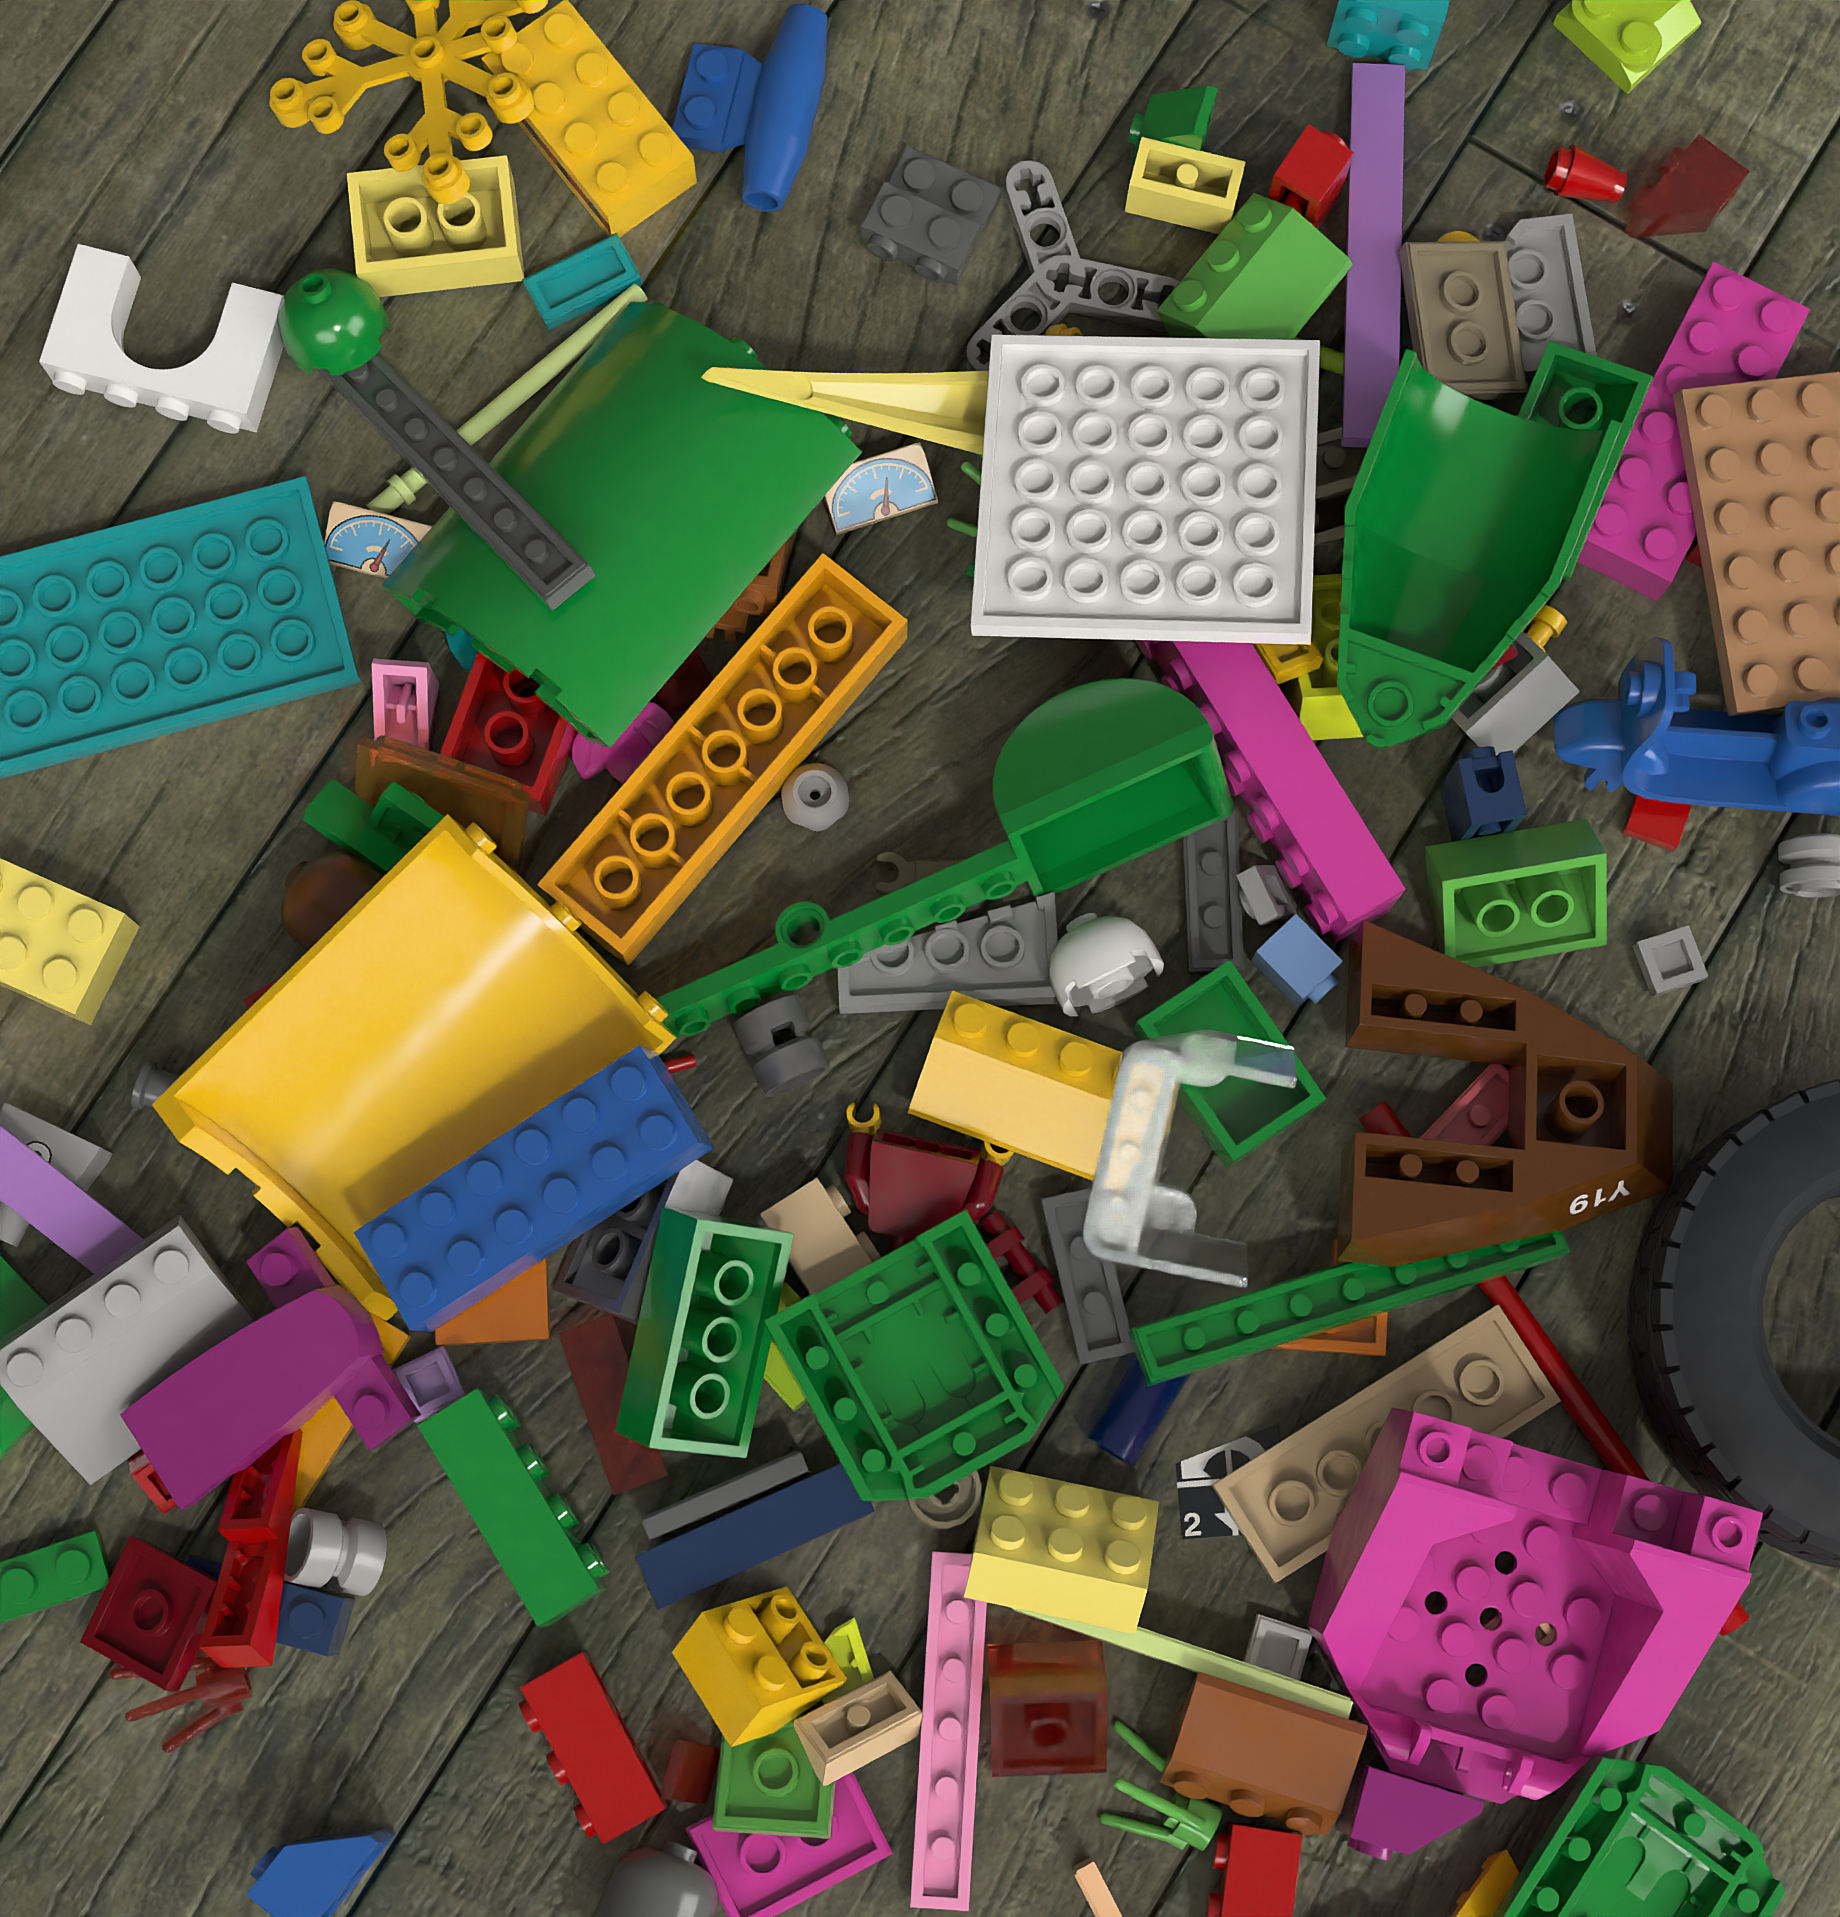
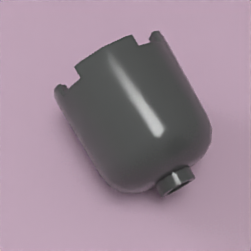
(658, 1885)

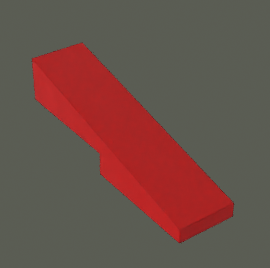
(250, 1583)

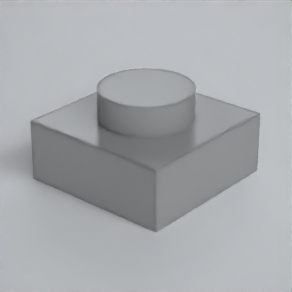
(1265, 895)
(1670, 961)

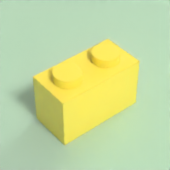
(1184, 186)

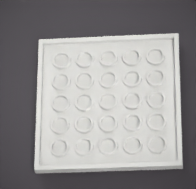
(1148, 489)

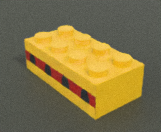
(595, 122)

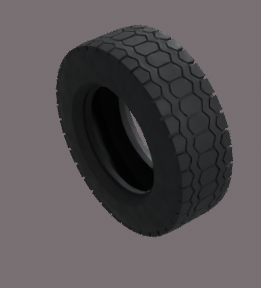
(1702, 1330)

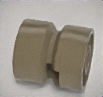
(951, 1505)

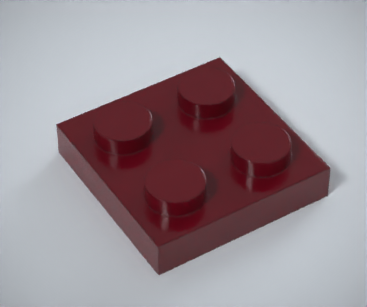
(152, 1614)

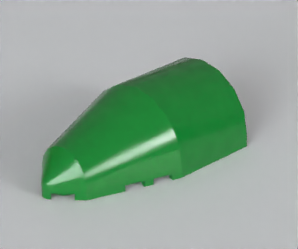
(1451, 548)

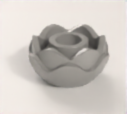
(818, 813)

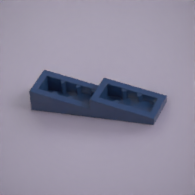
(751, 1536)

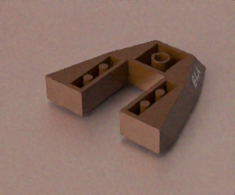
(1582, 1114)

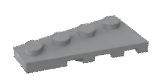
(988, 958)

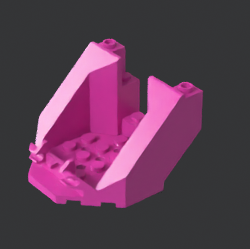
(1609, 1560)

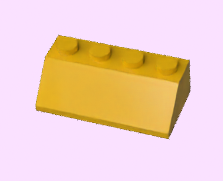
(1017, 1084)

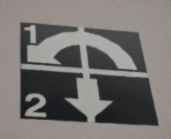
(1199, 1505)

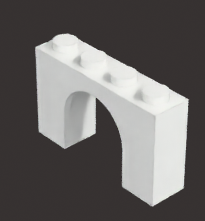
(222, 385)

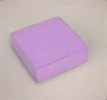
(431, 1382)

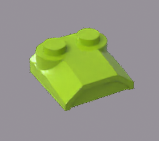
(1627, 35)

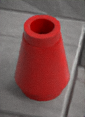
(1583, 176)

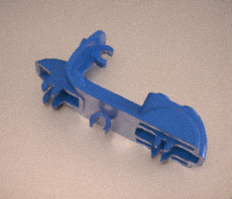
(1702, 755)

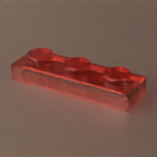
(600, 1374)

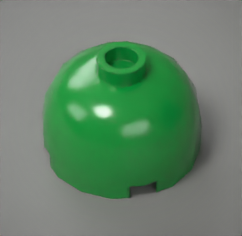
(331, 321)

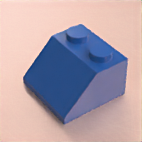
(315, 1872)

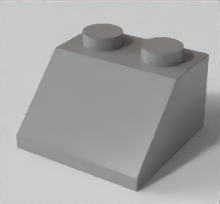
(1515, 699)

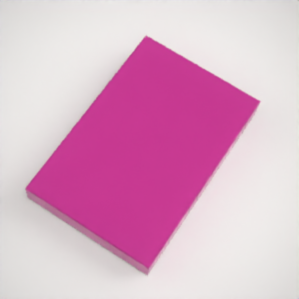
(775, 1872)

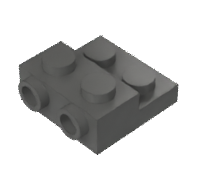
(930, 217)

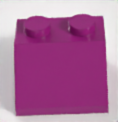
(1399, 1812)

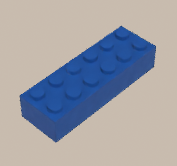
(533, 1190)

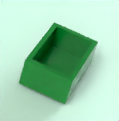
(1238, 1111)

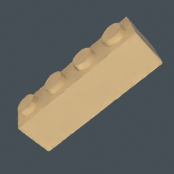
(822, 1242)

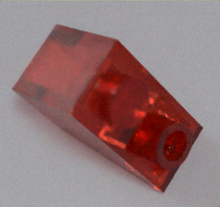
(1690, 194)

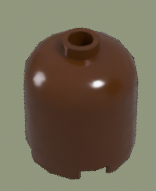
(323, 892)

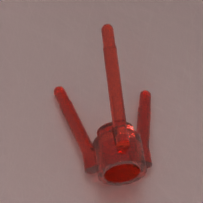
(215, 1687)

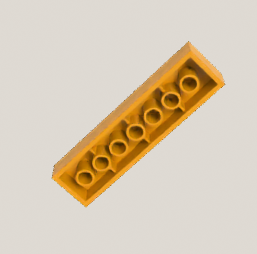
(725, 759)

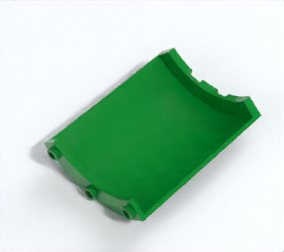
(660, 489)

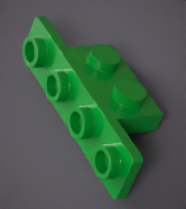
(373, 834)

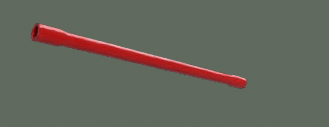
(1550, 1361)

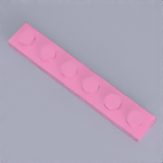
(948, 1739)

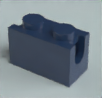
(1483, 794)

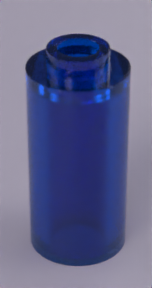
(1134, 1414)

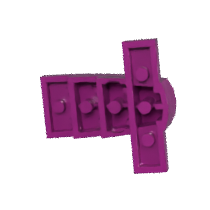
(271, 1379)

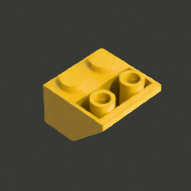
(757, 1664)

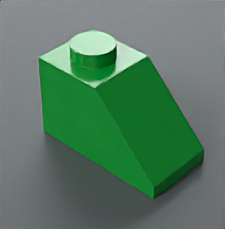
(1176, 118)

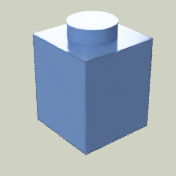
(1298, 963)

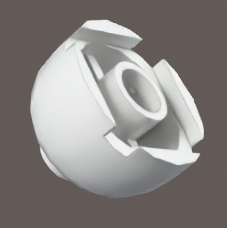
(1101, 963)

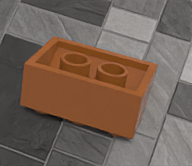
(1262, 1755)

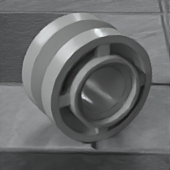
(1813, 865)

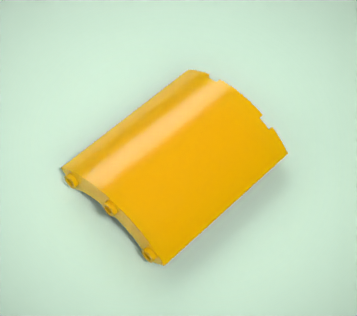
(406, 1046)

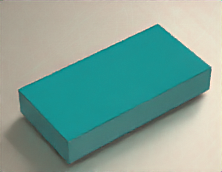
(582, 281)

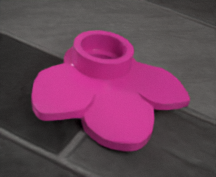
(628, 750)

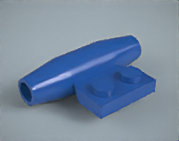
(766, 106)

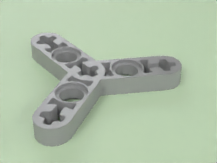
(1062, 257)

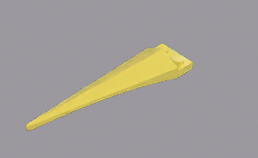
(928, 406)

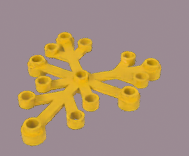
(431, 61)

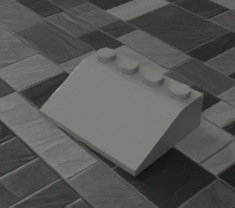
(116, 1342)

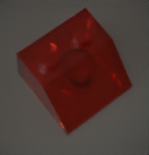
(1047, 1708)

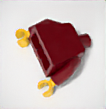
(914, 1181)

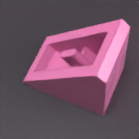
(404, 701)

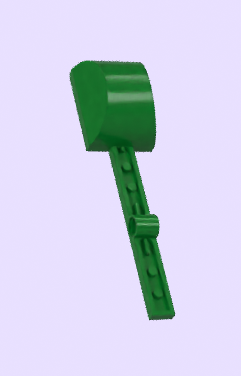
(1078, 794)

